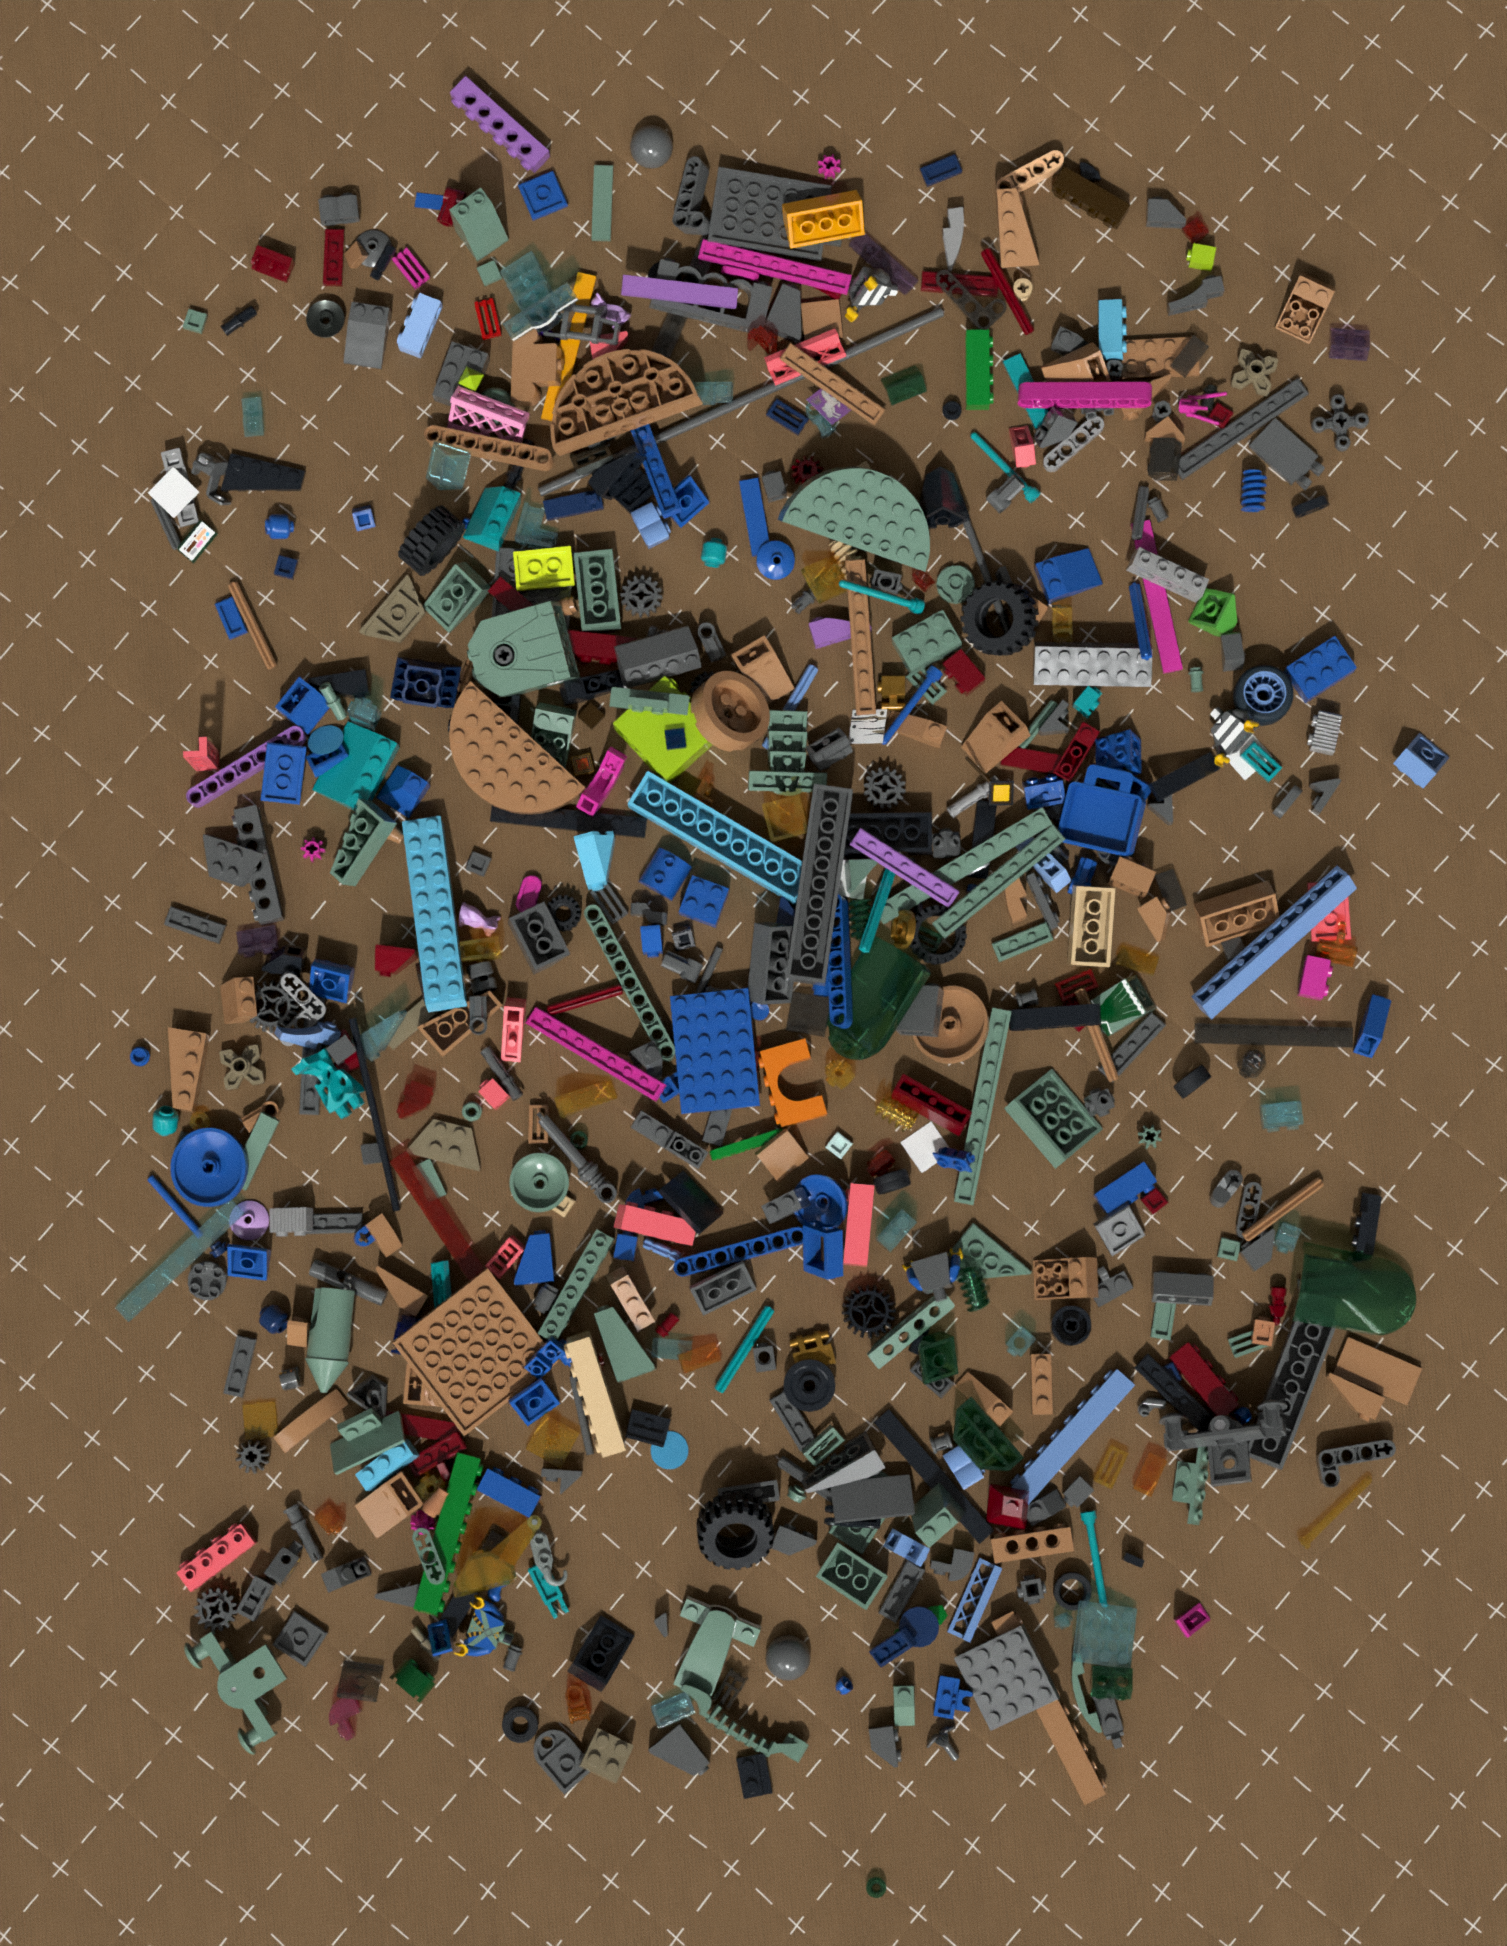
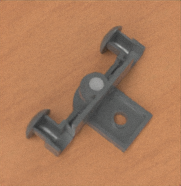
(1226, 1440)

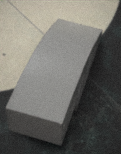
(953, 235)

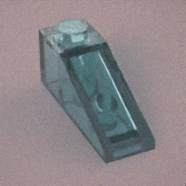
(378, 1037)

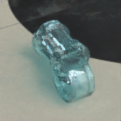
(818, 420)

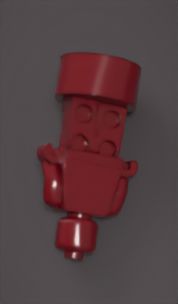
(1277, 1308)

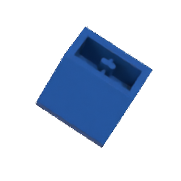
(303, 705)

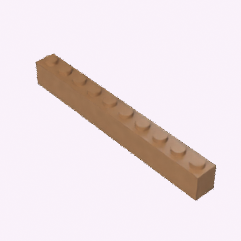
(1062, 1733)

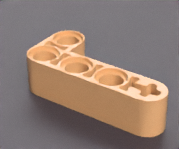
(1031, 177)

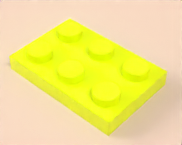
(543, 568)

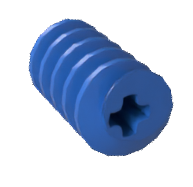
(1253, 491)

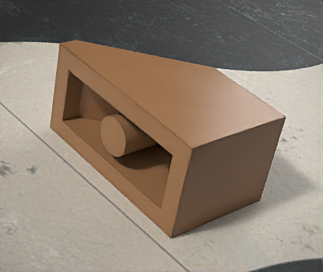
(1156, 916)

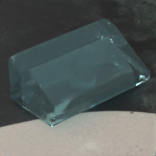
(672, 1709)

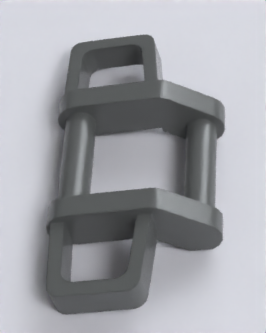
(600, 314)

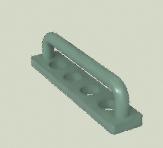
(907, 1325)

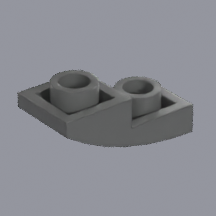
(939, 1387)

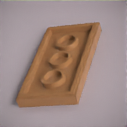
(1377, 1371)

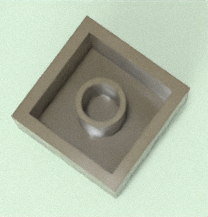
(605, 1755)

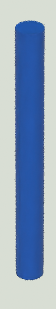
(173, 1204)

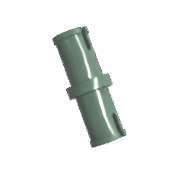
(333, 701)

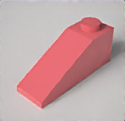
(513, 1029)

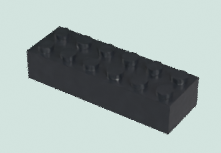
(901, 831)

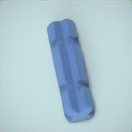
(661, 1249)

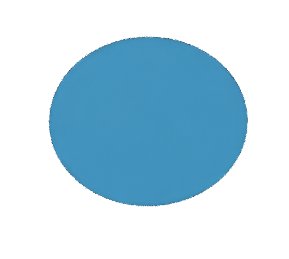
(325, 739)
(673, 1453)

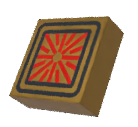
(582, 764)

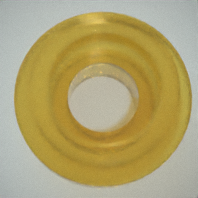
(206, 1121)

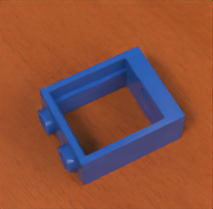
(833, 1250)

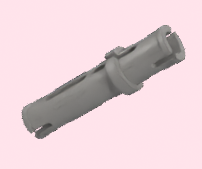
(971, 798)

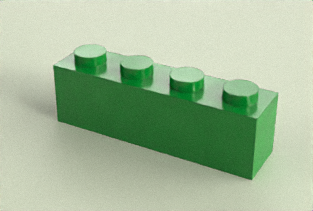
(978, 369)

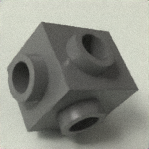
(946, 844)
(1099, 1102)
(1034, 1597)

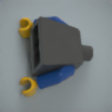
(935, 1273)

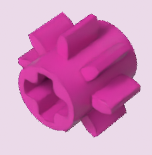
(826, 162)
(316, 854)
(422, 1520)

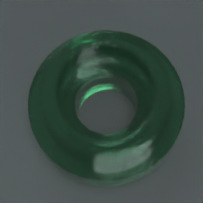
(876, 1894)

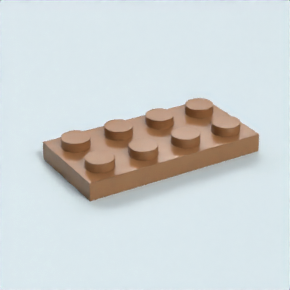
(1153, 358)

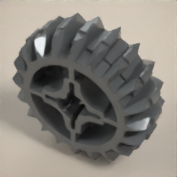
(279, 1001)

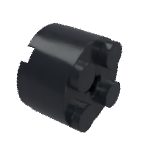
(1059, 1323)

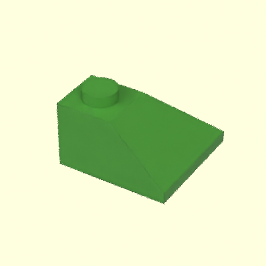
(1215, 612)

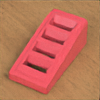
(517, 1244)

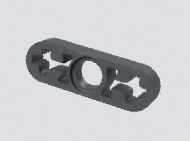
(1246, 1194)

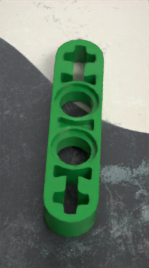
(743, 1145)

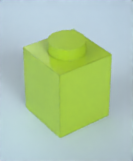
(1201, 257)

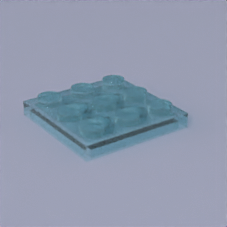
(1104, 1634)

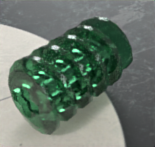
(860, 917)
(975, 1288)

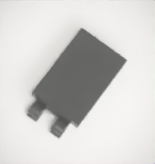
(1286, 454)

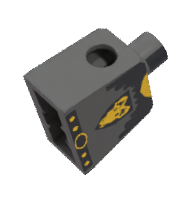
(280, 1572)

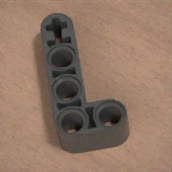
(691, 192)
(1356, 1457)

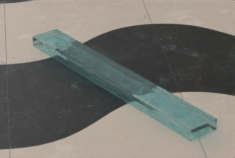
(179, 1260)

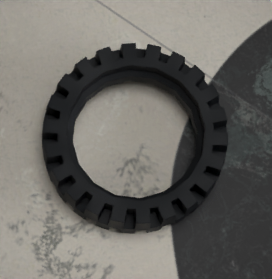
(928, 957)

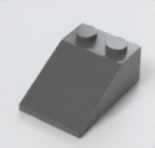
(367, 335)

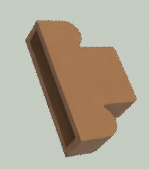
(534, 367)

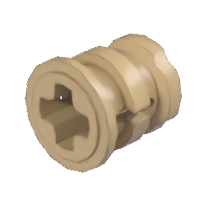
(1027, 287)

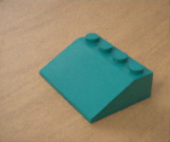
(361, 771)

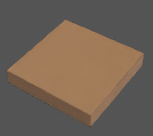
(821, 317)
(781, 1155)

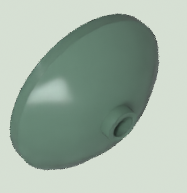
(525, 1177)

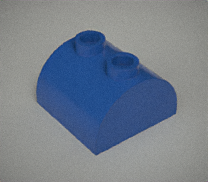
(665, 874)
(331, 980)

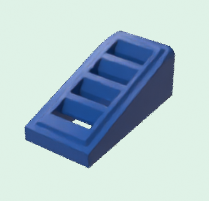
(322, 767)

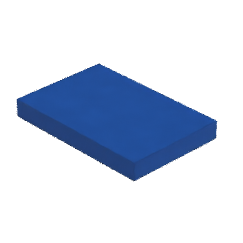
(283, 773)

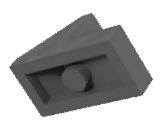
(1052, 724)
(1326, 789)
(1163, 810)
(567, 1477)
(1045, 1507)

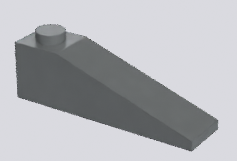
(854, 1463)

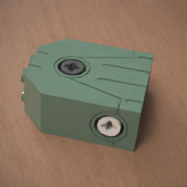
(523, 650)

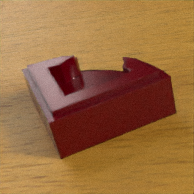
(444, 1471)

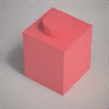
(493, 1093)

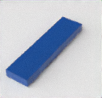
(754, 514)

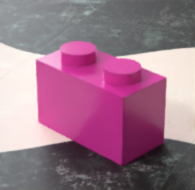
(1314, 978)

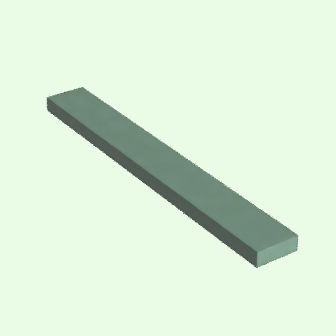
(998, 881)

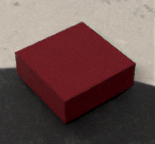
(1221, 415)
(1154, 1201)

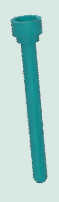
(1030, 493)
(914, 605)
(1088, 1518)

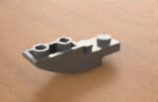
(669, 1139)

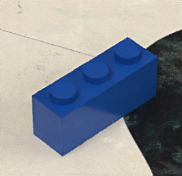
(1126, 1188)
(509, 1491)

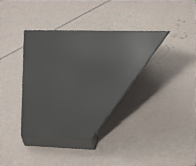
(371, 1394)

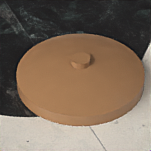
(961, 1028)

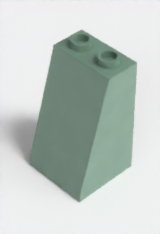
(478, 224)
(623, 1349)

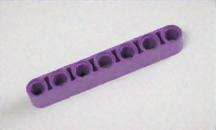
(236, 768)

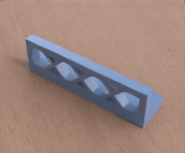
(982, 1602)

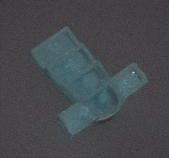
(534, 297)

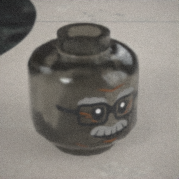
(1251, 1064)

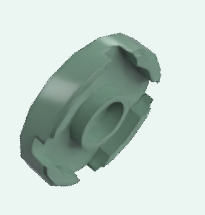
(955, 584)

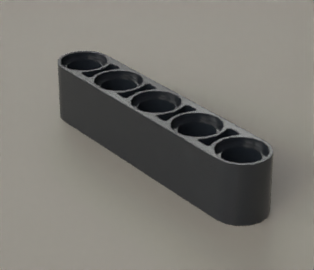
(1055, 1017)

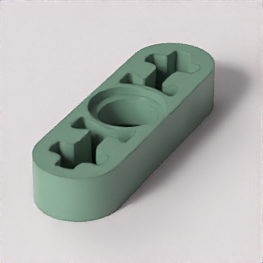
(428, 1540)

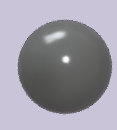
(651, 146)
(787, 1657)

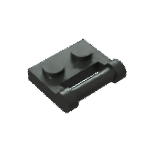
(591, 459)

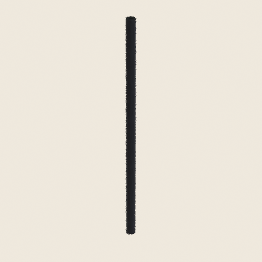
(374, 1114)

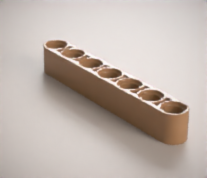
(496, 452)

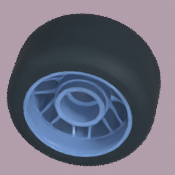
(1264, 680)

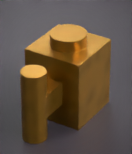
(892, 688)

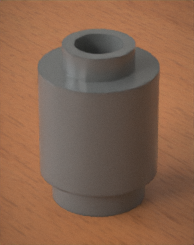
(546, 1298)

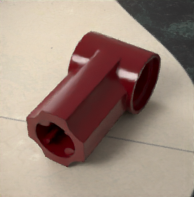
(451, 198)

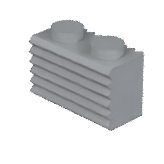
(1325, 732)
(291, 1221)

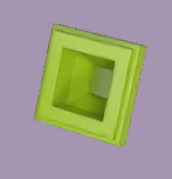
(471, 379)

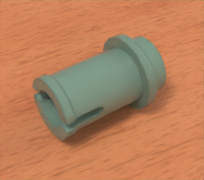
(1196, 679)

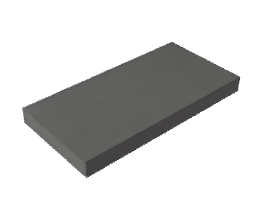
(872, 1499)

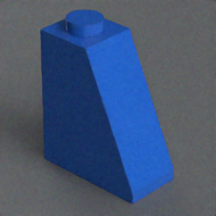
(1372, 1026)
(536, 1261)

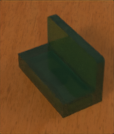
(904, 385)

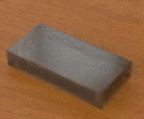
(1189, 356)
(1170, 889)

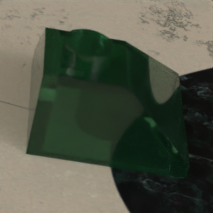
(937, 1357)

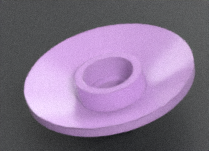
(259, 1221)

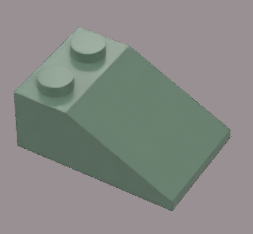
(456, 596)

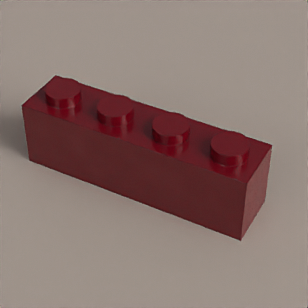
(596, 646)
(931, 1104)
(1203, 1380)

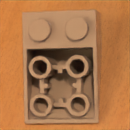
(1305, 308)
(1078, 366)
(763, 668)
(995, 737)
(1065, 1278)
(416, 1392)
(389, 1504)

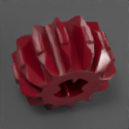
(806, 464)

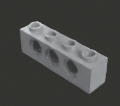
(1167, 574)

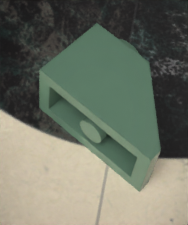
(904, 1705)

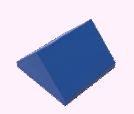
(690, 500)
(248, 1262)
(534, 1401)

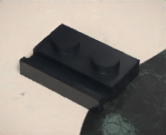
(634, 492)
(648, 1428)
(754, 1775)

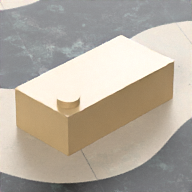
(1091, 926)

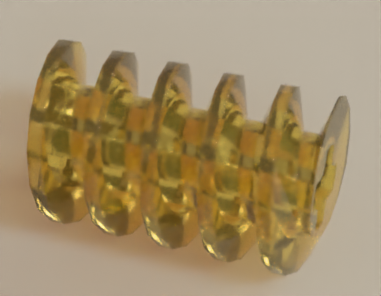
(896, 1114)

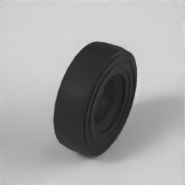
(508, 1728)

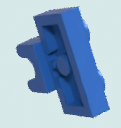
(950, 1697)

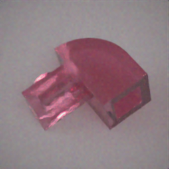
(340, 1713)

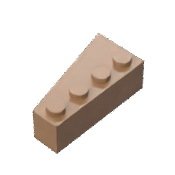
(1014, 237)
(453, 1026)
(187, 1065)

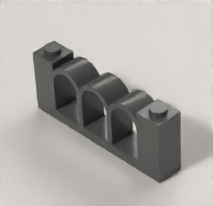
(757, 307)

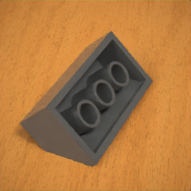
(657, 657)
(769, 964)

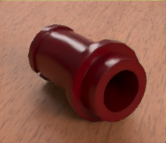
(668, 1323)

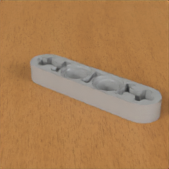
(1075, 445)

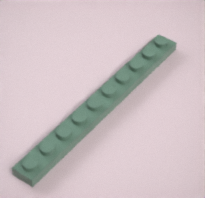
(970, 861)
(983, 1103)

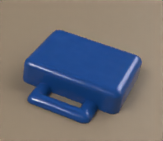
(1102, 816)

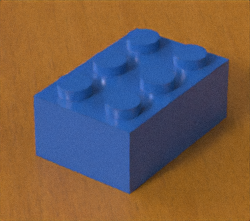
(1320, 669)

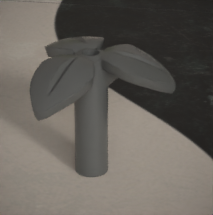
(942, 1740)

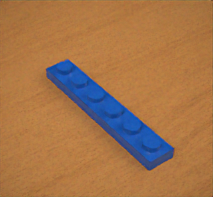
(656, 471)

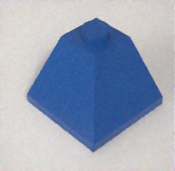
(403, 791)

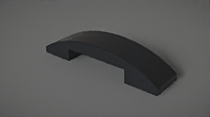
(983, 831)

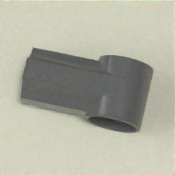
(1002, 496)
(712, 643)
(686, 968)
(478, 1012)

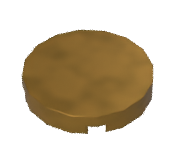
(903, 929)

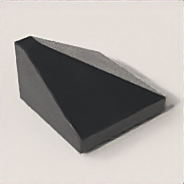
(683, 938)

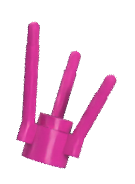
(1190, 406)

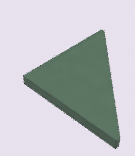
(985, 1253)

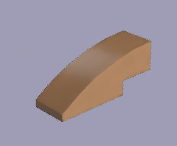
(1013, 896)

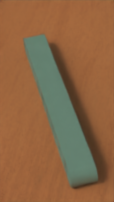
(625, 974)

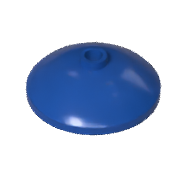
(817, 1188)

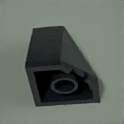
(942, 500)

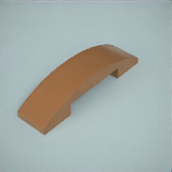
(310, 1420)

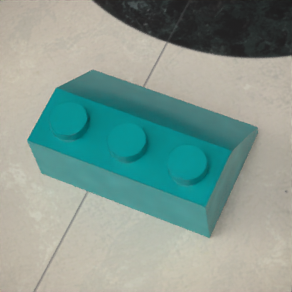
(493, 517)

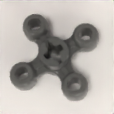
(1344, 418)

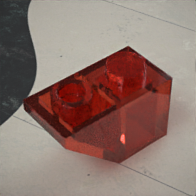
(416, 1100)

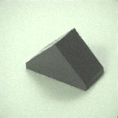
(1232, 651)

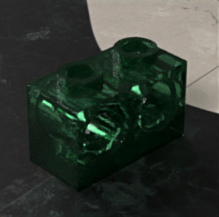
(1111, 1677)

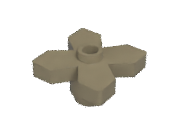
(1247, 376)
(250, 1073)

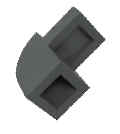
(959, 1566)

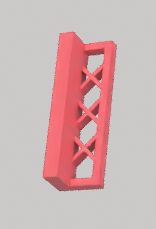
(813, 347)
(206, 758)

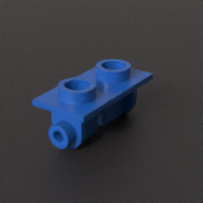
(947, 1157)

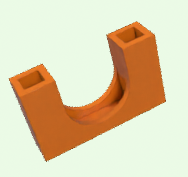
(789, 1111)

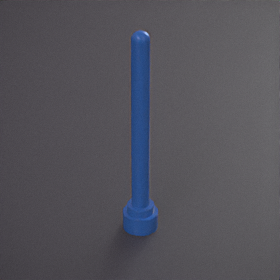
(933, 675)

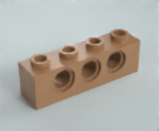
(1063, 1544)

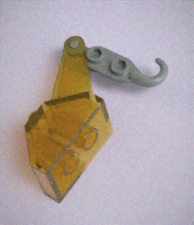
(496, 1567)

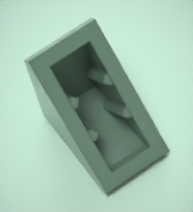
(856, 871)

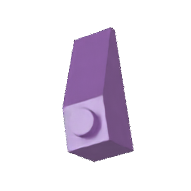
(829, 631)

